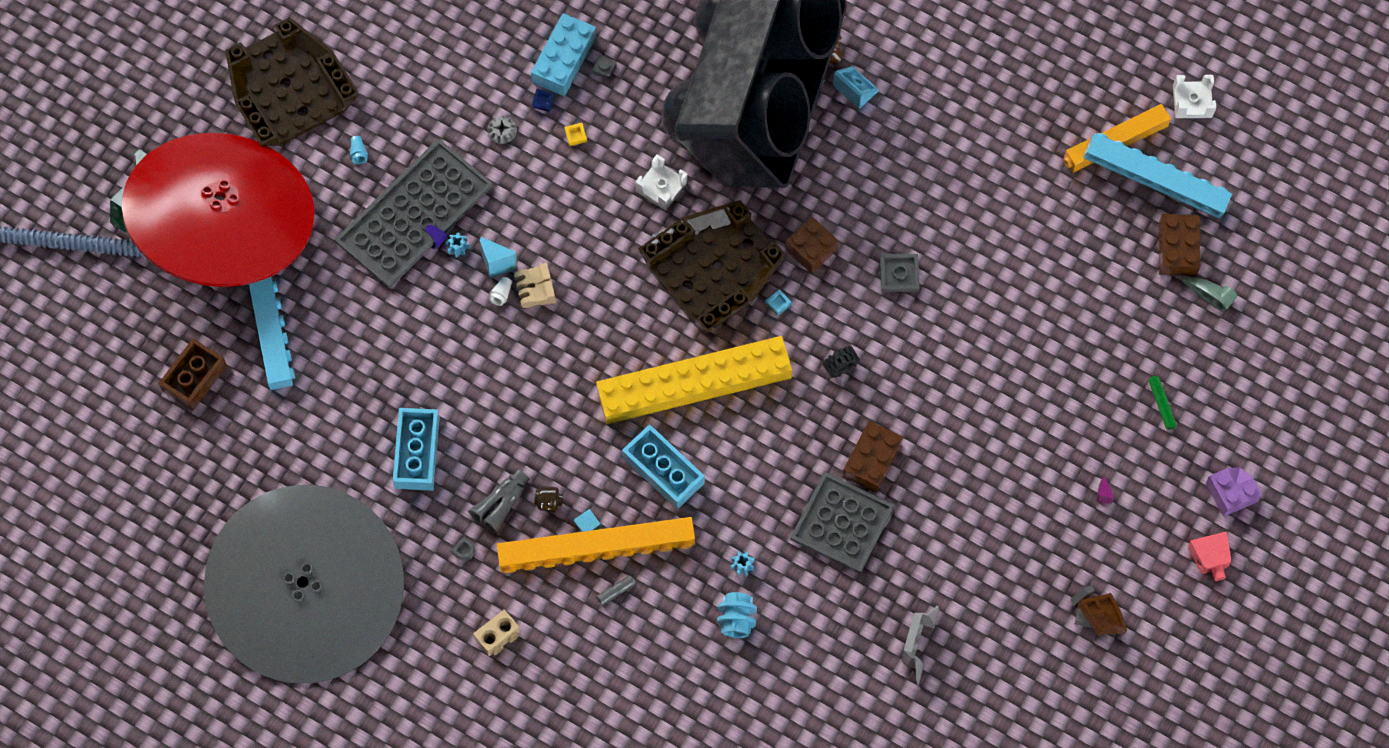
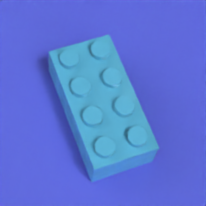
(563, 54)
(416, 449)
(663, 466)

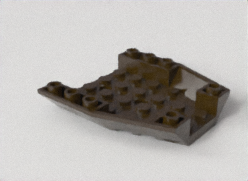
(315, 79)
(698, 241)

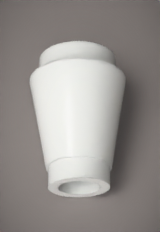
(500, 292)

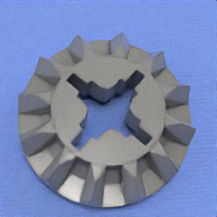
(508, 133)

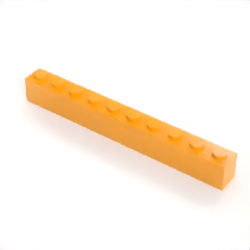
(596, 544)

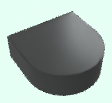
(463, 550)

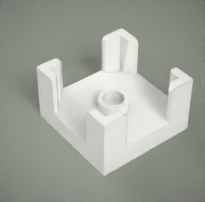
(1193, 98)
(661, 183)

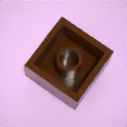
(811, 245)

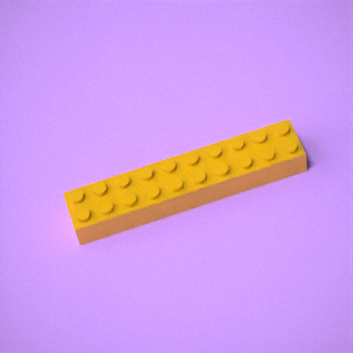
(694, 380)

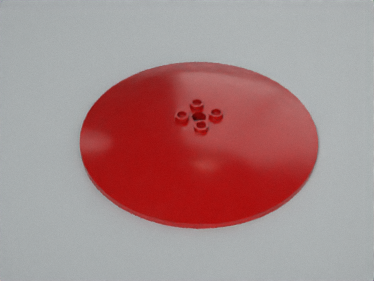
(212, 241)

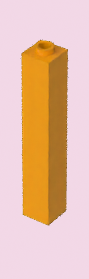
(1126, 132)

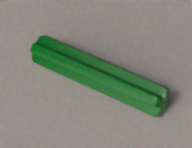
(1162, 402)

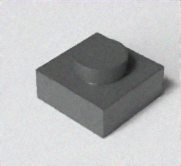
(604, 67)

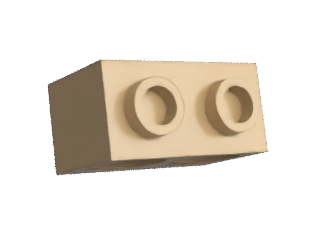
(492, 629)

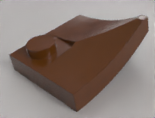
(1103, 614)

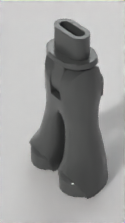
(508, 493)

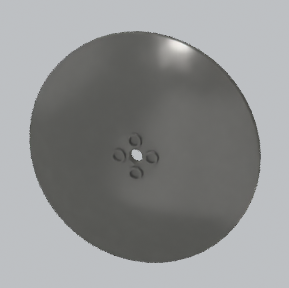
(313, 629)

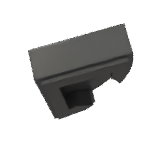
(1082, 594)

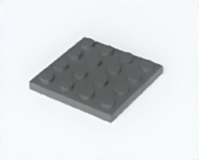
(842, 522)

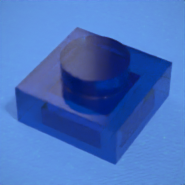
(543, 100)

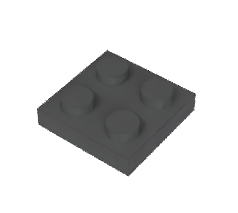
(899, 273)

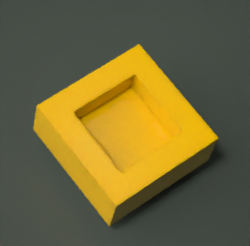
(575, 134)

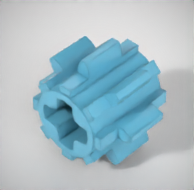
(456, 249)
(745, 559)

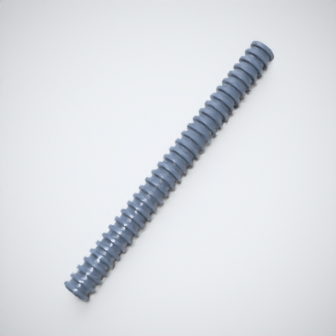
(68, 241)

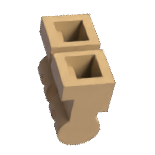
(542, 292)

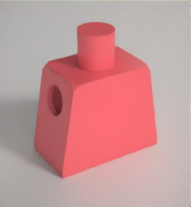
(1211, 554)

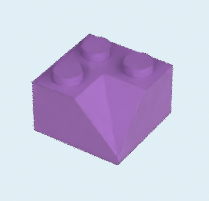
(1233, 490)

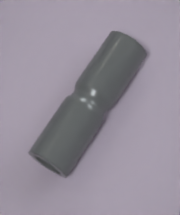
(612, 592)

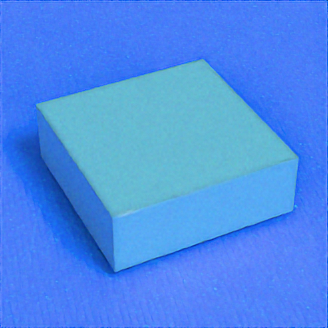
(778, 302)
(587, 521)

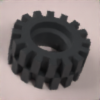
(841, 361)

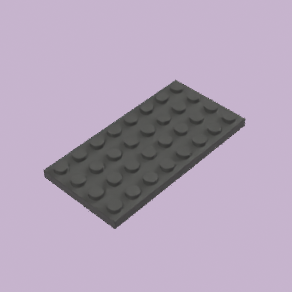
(429, 192)

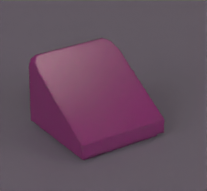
(1104, 492)

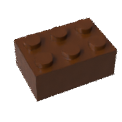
(1179, 244)
(192, 374)
(872, 456)

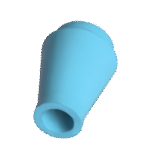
(358, 152)

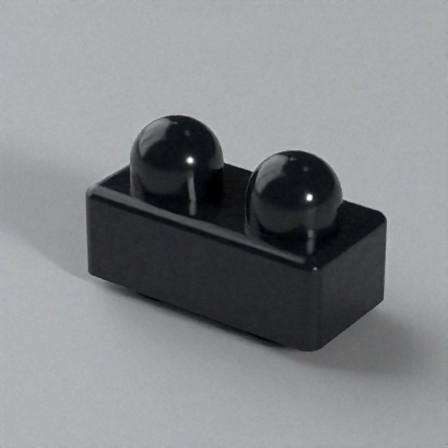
(753, 87)

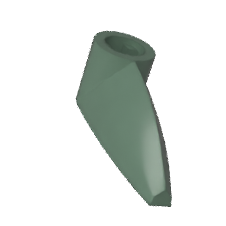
(1214, 294)

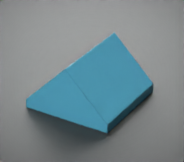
(854, 86)
(497, 258)

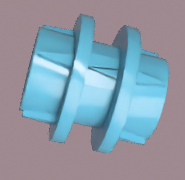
(736, 618)

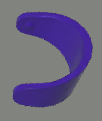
(436, 234)

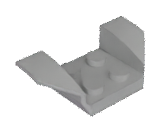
(918, 621)

